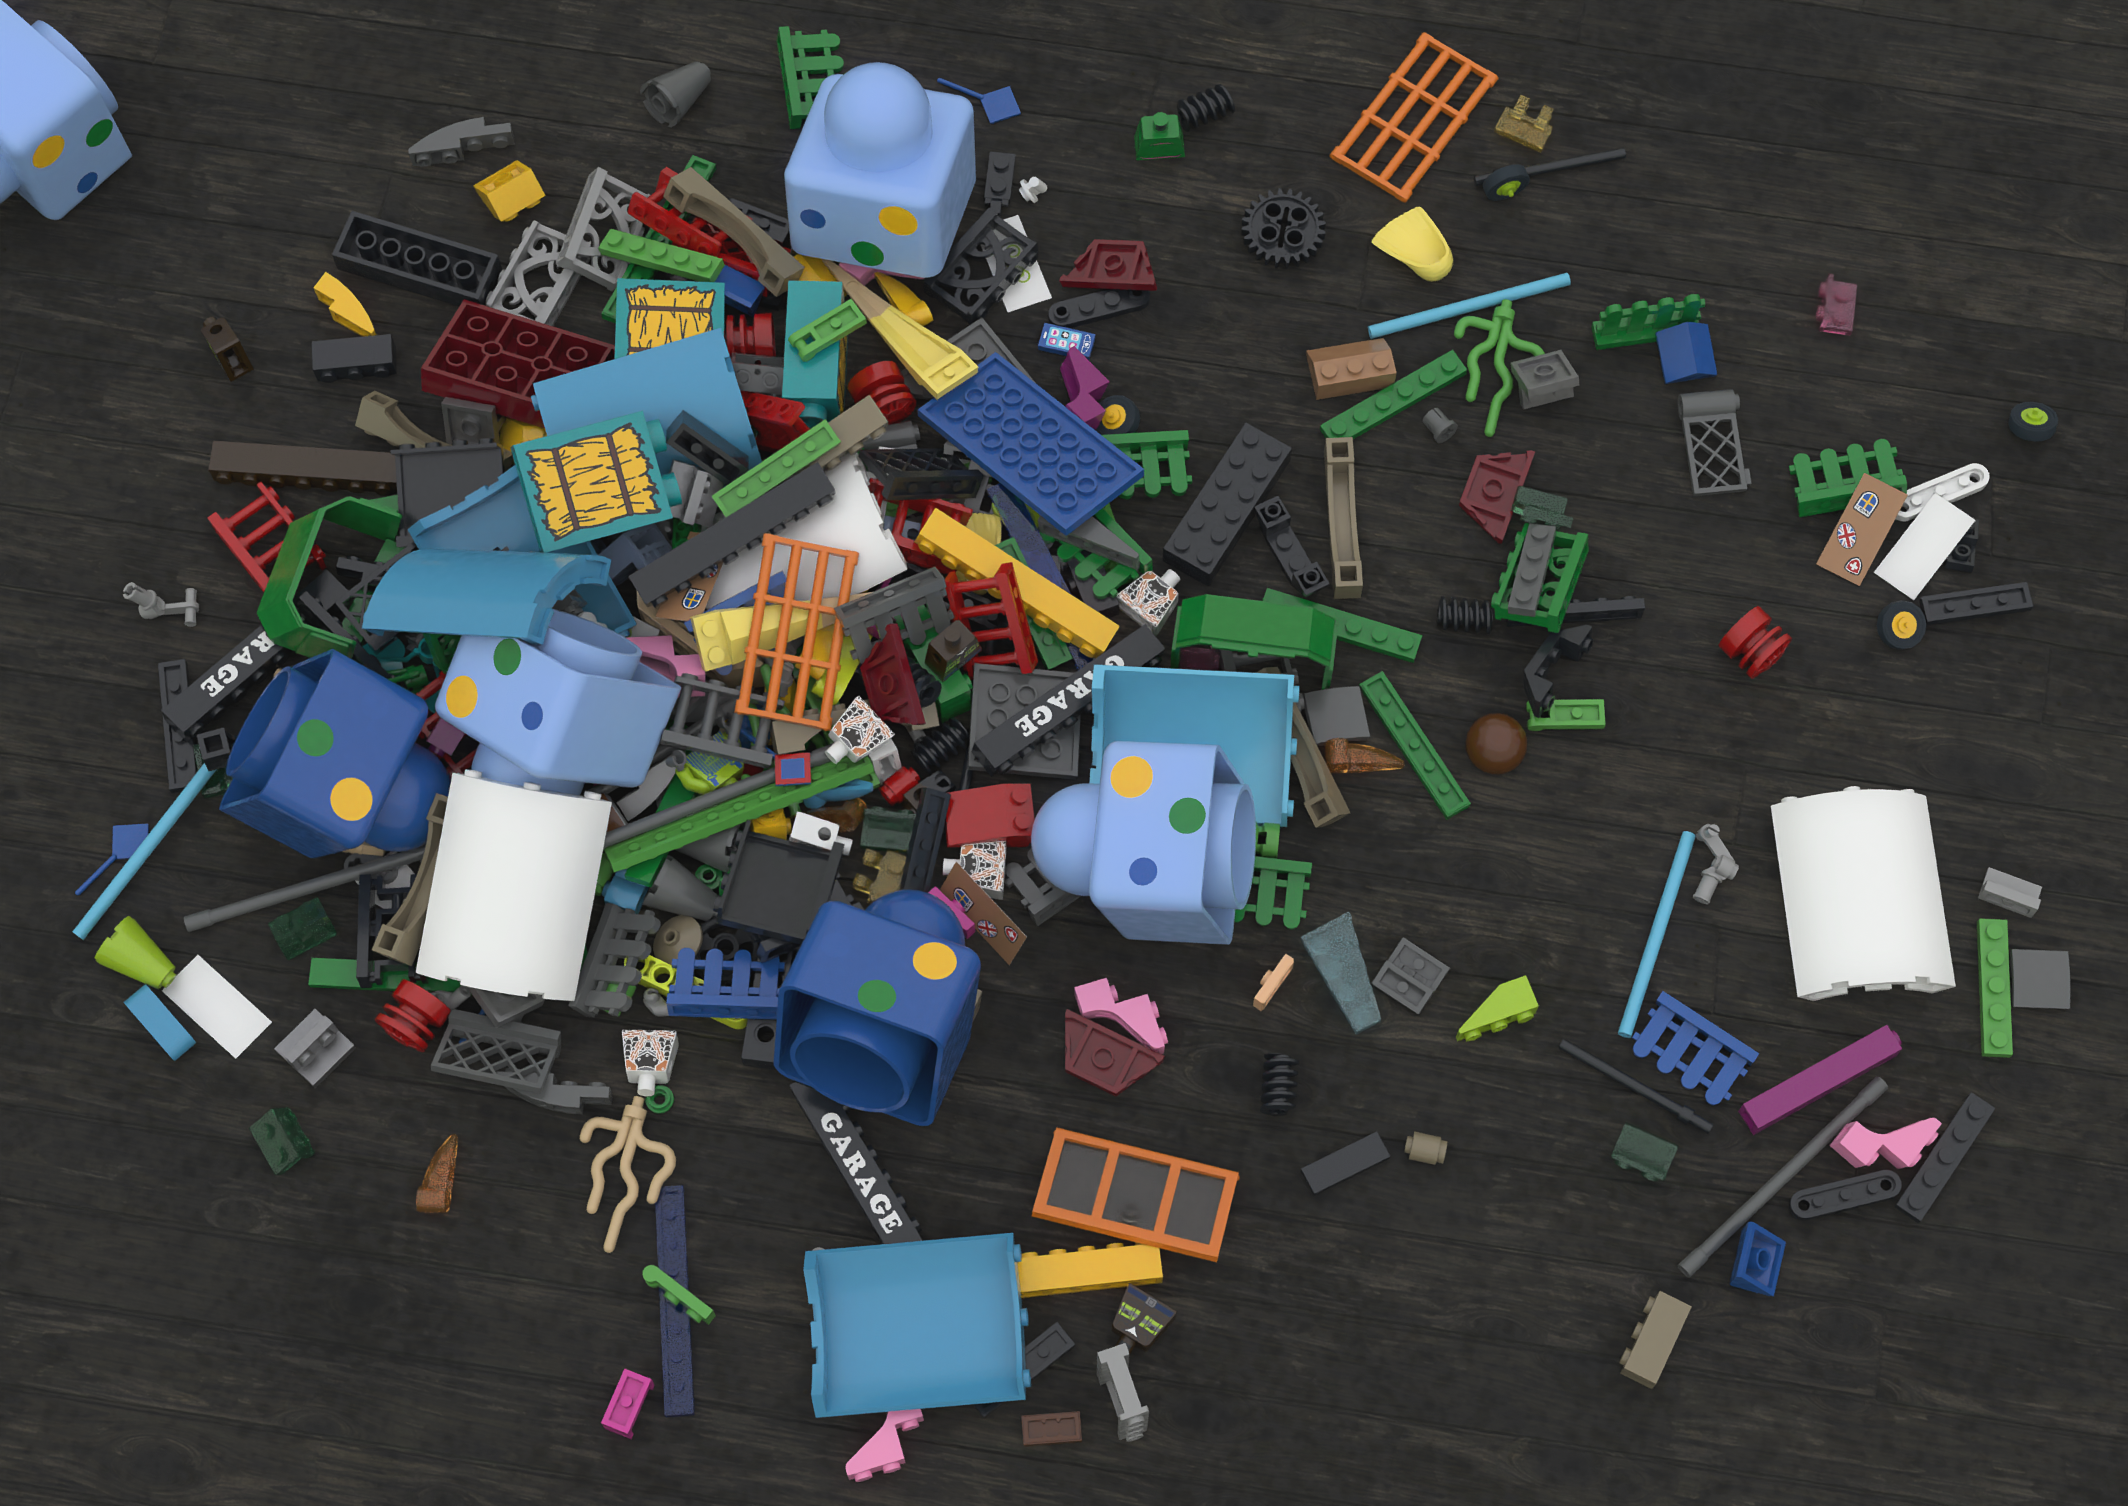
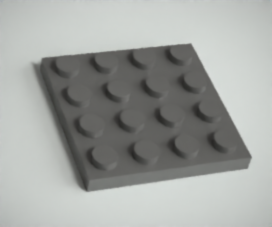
(1002, 693)

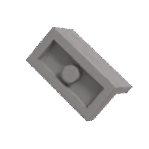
(2010, 892)

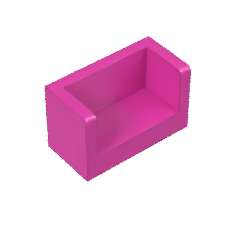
(626, 1403)

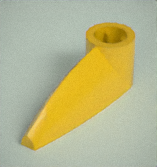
(904, 299)

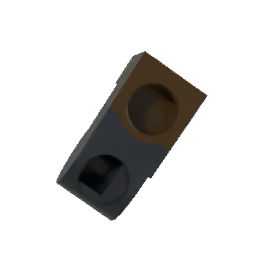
(936, 781)

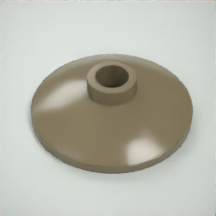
(675, 935)

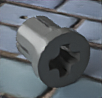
(1439, 425)

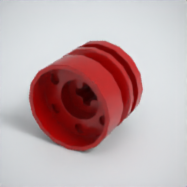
(751, 339)
(887, 389)
(1755, 642)
(415, 1012)

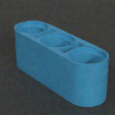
(159, 1022)

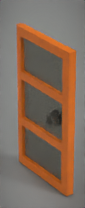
(1135, 1194)

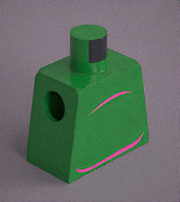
(1159, 137)

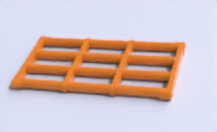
(1416, 92)
(779, 655)

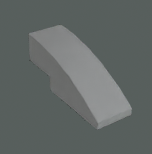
(654, 783)

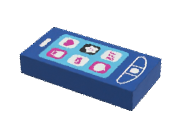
(1060, 339)

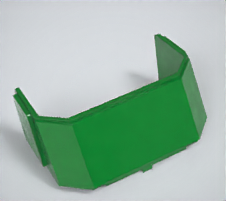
(276, 606)
(1256, 629)

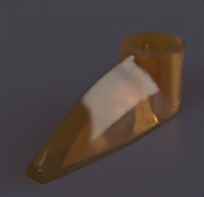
(1352, 757)
(846, 816)
(438, 1181)

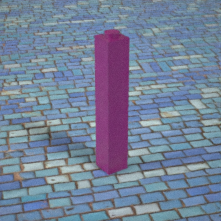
(1820, 1079)

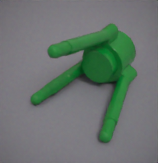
(412, 676)

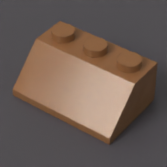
(1351, 368)

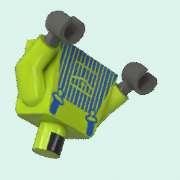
(705, 772)

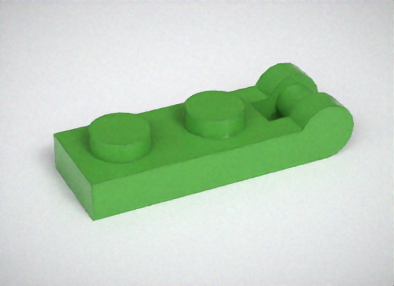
(827, 329)
(1570, 715)
(676, 1293)

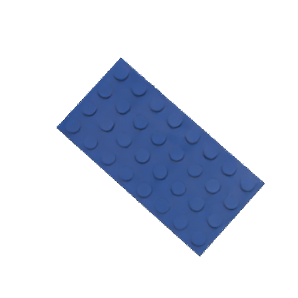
(1032, 444)

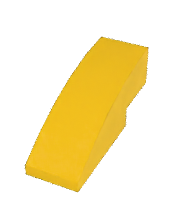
(343, 305)

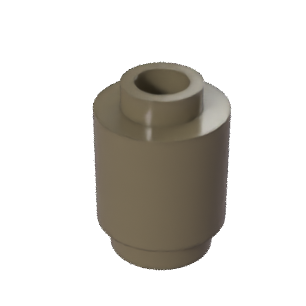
(1426, 1148)

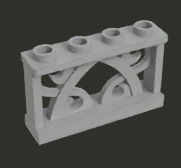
(574, 243)
(565, 282)
(1113, 1370)

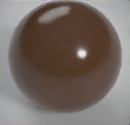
(1496, 743)

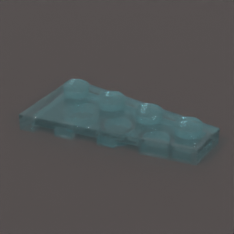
(1339, 961)

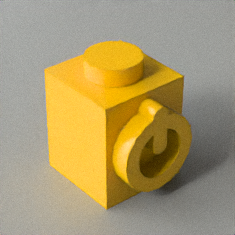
(772, 824)

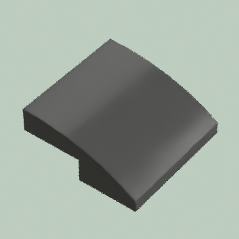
(1336, 714)
(1411, 975)
(2040, 978)

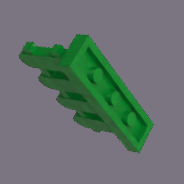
(802, 65)
(1640, 322)
(1151, 448)
(1836, 491)
(1093, 563)
(1268, 882)

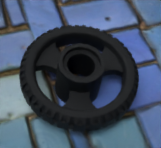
(725, 939)

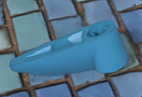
(846, 791)

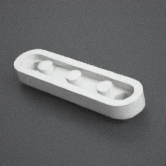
(1950, 486)

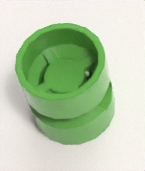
(1270, 848)

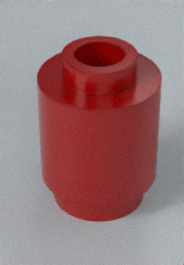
(899, 784)

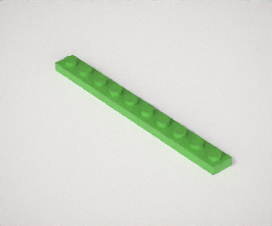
(732, 813)

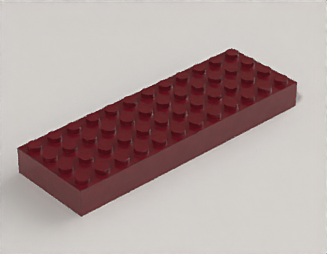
(500, 355)

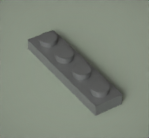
(1532, 570)

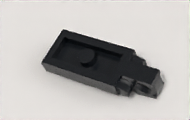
(999, 180)

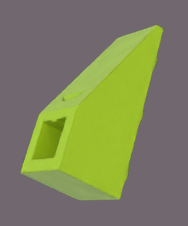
(1506, 1004)

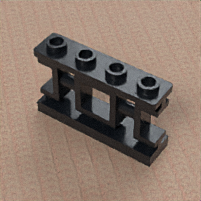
(369, 929)

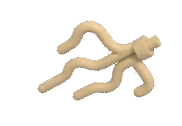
(628, 1135)

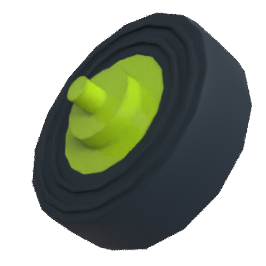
(1506, 182)
(2033, 421)

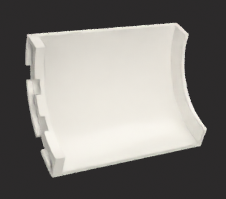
(845, 523)
(513, 887)
(1862, 892)

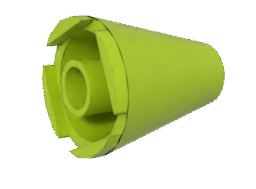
(136, 955)

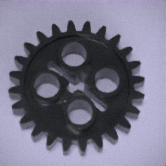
(1307, 232)

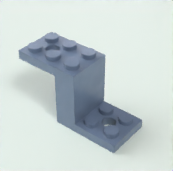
(632, 551)

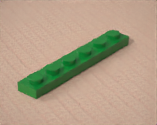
(1395, 398)
(1360, 630)

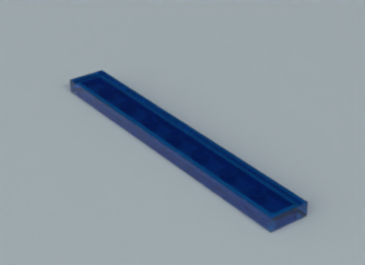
(1038, 558)
(674, 1321)

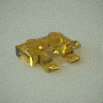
(1525, 129)
(889, 874)

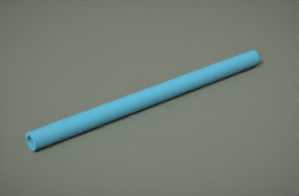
(1468, 305)
(143, 852)
(1656, 934)

